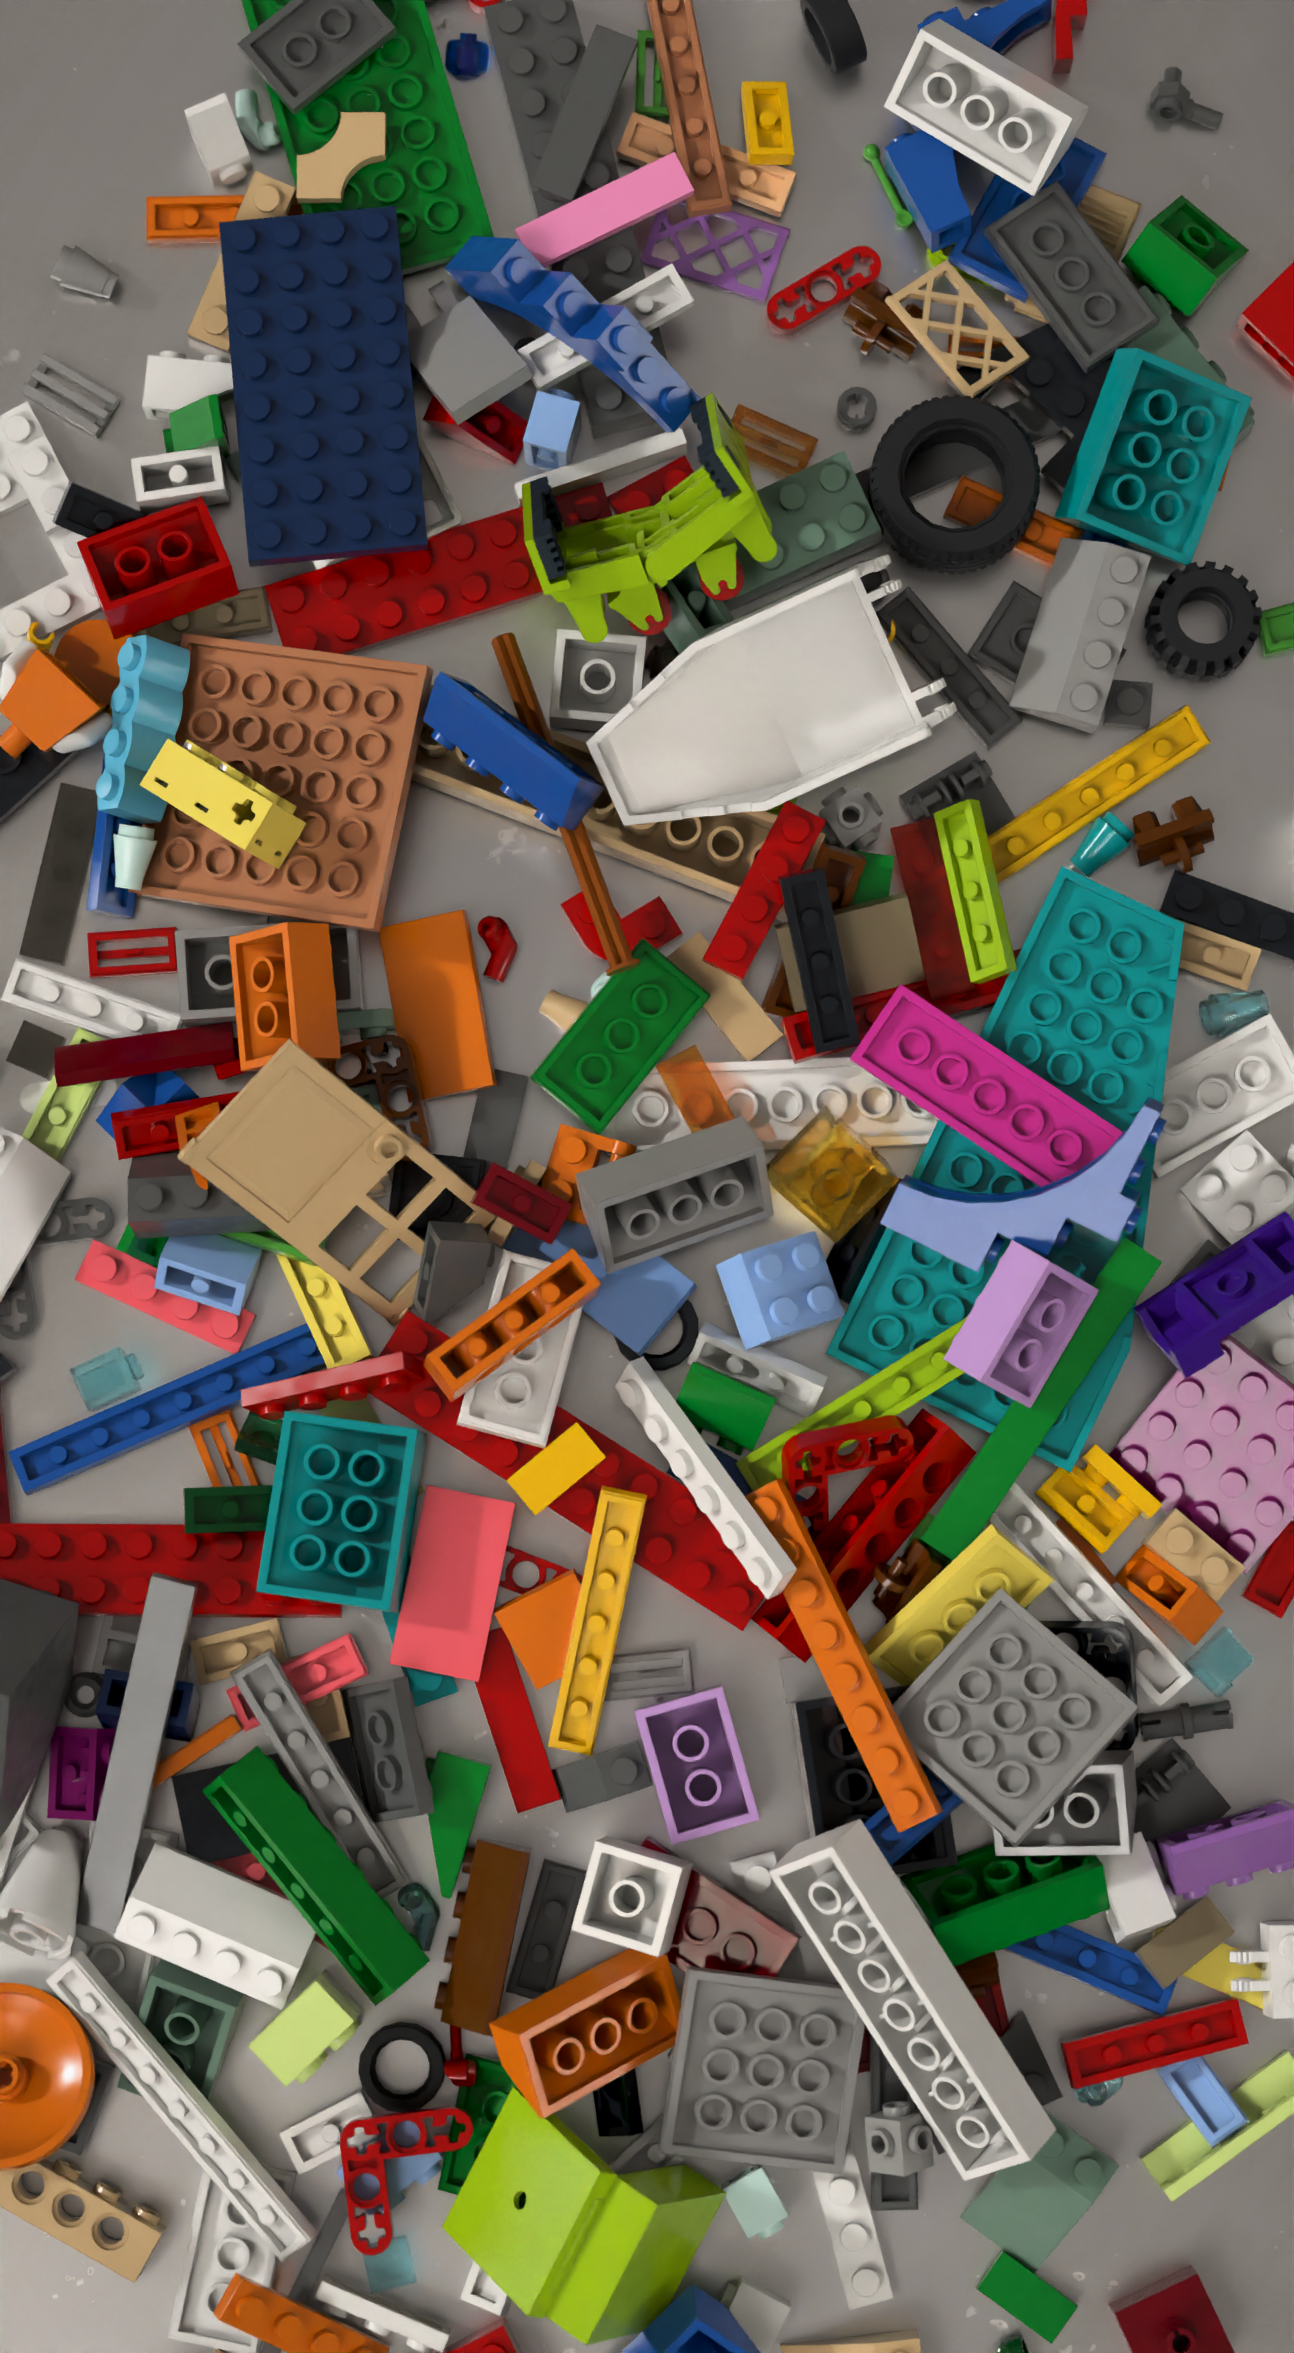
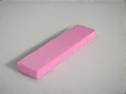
(606, 210)

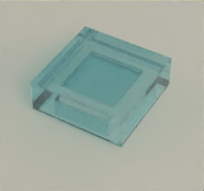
(391, 2267)

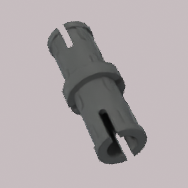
(1185, 1721)

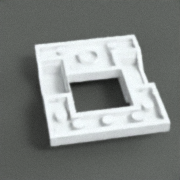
(35, 476)

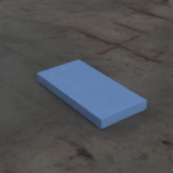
(631, 1301)

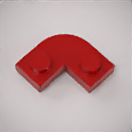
(648, 922)

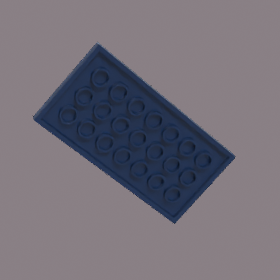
(323, 386)

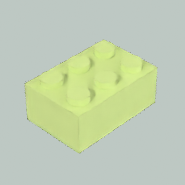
(300, 2033)

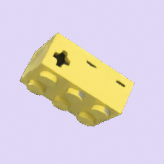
(224, 801)

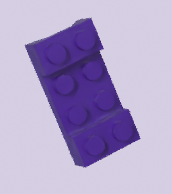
(1221, 1296)

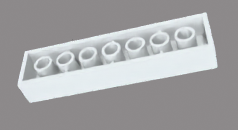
(912, 2001)

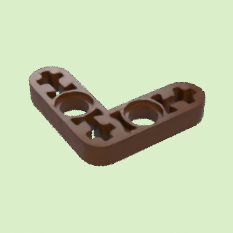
(388, 1080)

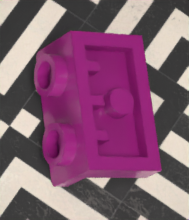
(78, 1771)

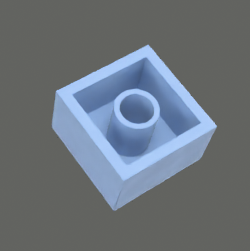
(780, 1290)

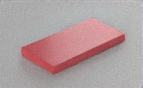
(452, 1583)

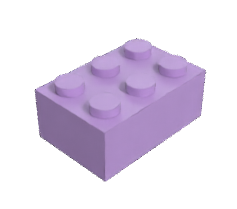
(696, 1765)

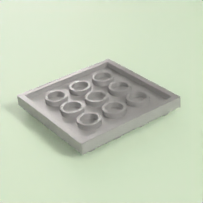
(1010, 1716)
(763, 2071)

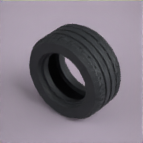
(968, 423)

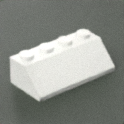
(985, 106)
(28, 1193)
(216, 1925)

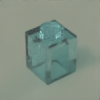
(107, 1378)

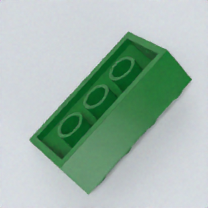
(1004, 1899)

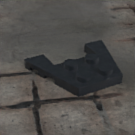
(1056, 386)

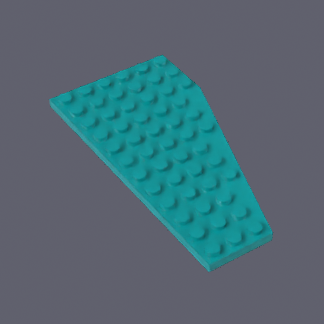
(1096, 1024)

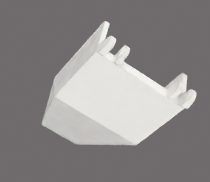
(766, 708)

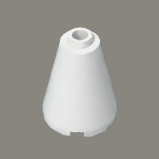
(43, 1896)

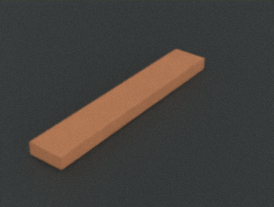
(689, 105)

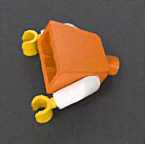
(47, 702)

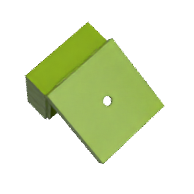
(589, 2243)

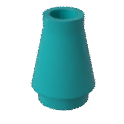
(1102, 843)

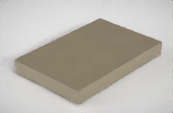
(875, 946)

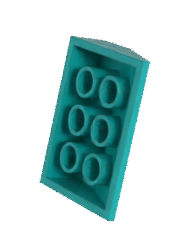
(1153, 455)
(341, 1511)

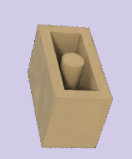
(1193, 1554)

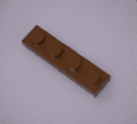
(842, 876)

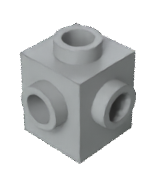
(854, 835)
(898, 2140)

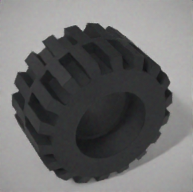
(1215, 587)

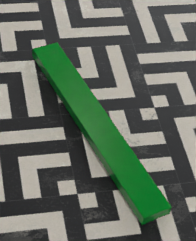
(1024, 1427)

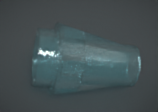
(1230, 1011)

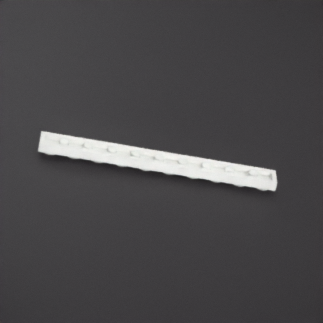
(843, 2194)

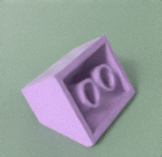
(1020, 1324)

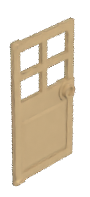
(308, 1151)

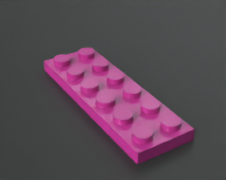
(981, 1091)

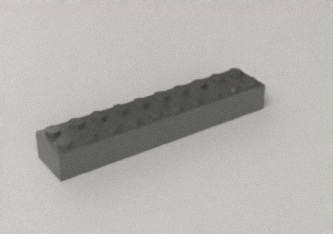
(537, 58)

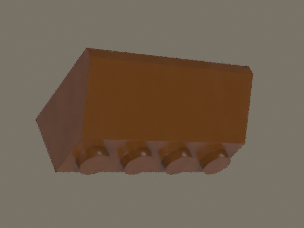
(484, 1936)

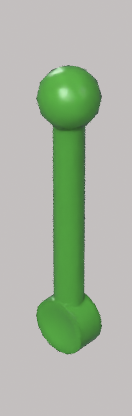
(903, 217)

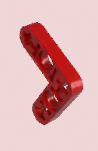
(825, 1461)
(374, 2163)

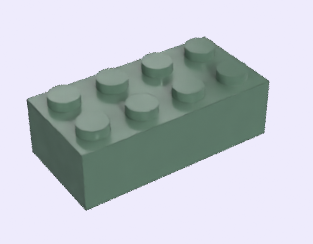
(815, 522)

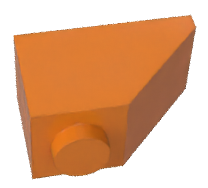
(1169, 1595)

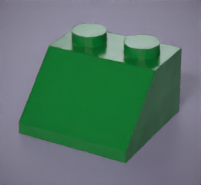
(1184, 255)
(724, 1408)

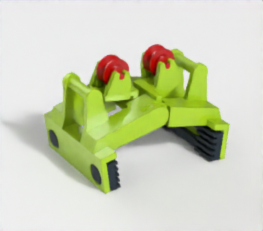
(653, 544)

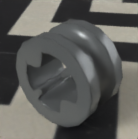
(856, 393)

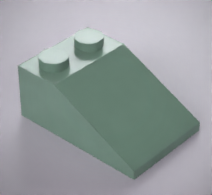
(191, 2021)
(1041, 2200)

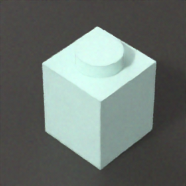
(755, 2202)

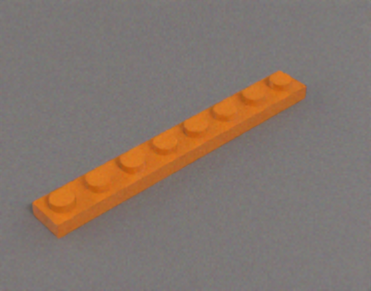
(846, 1665)

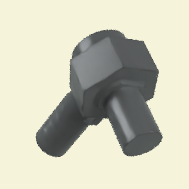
(1172, 101)

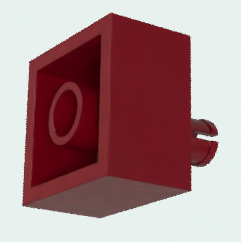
(1171, 2317)

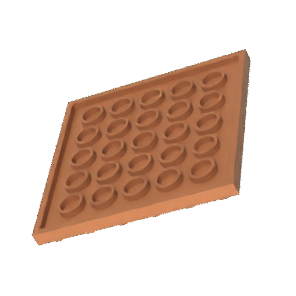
(322, 735)

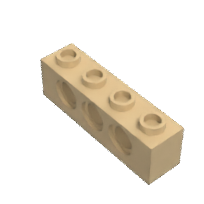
(84, 2233)

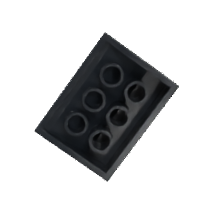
(841, 1788)

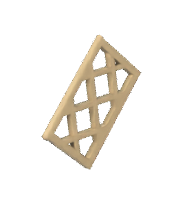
(966, 298)

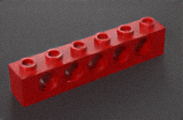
(876, 1521)

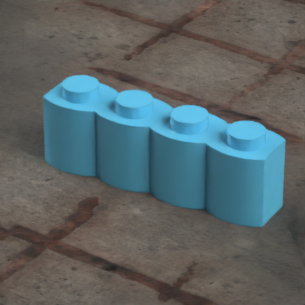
(144, 716)

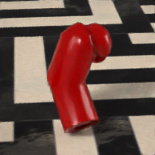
(500, 944)

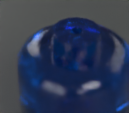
(467, 56)

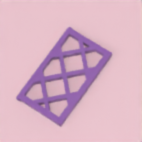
(726, 280)

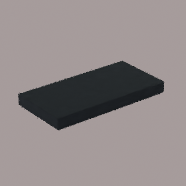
(205, 1829)

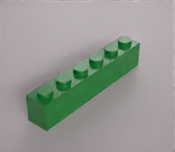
(316, 1875)

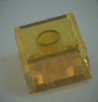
(831, 1174)

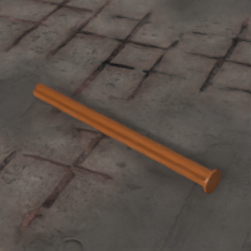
(576, 841)

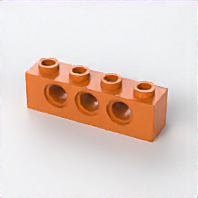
(512, 1325)

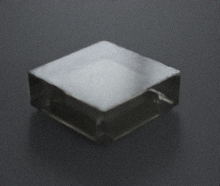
(35, 1049)

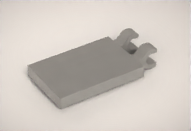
(463, 356)

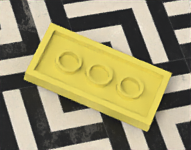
(952, 1600)

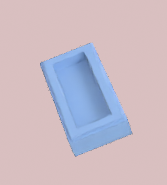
(1204, 2099)

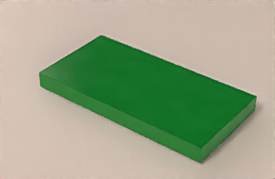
(620, 1037)

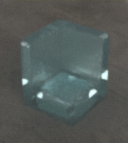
(1219, 1662)

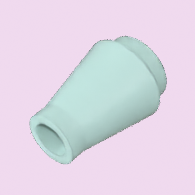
(132, 855)

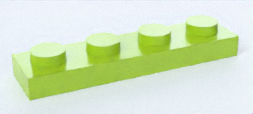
(975, 891)

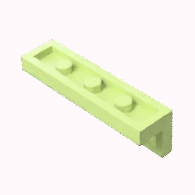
(1186, 2156)

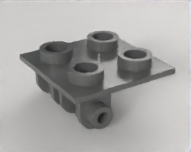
(955, 784)
(1174, 1794)

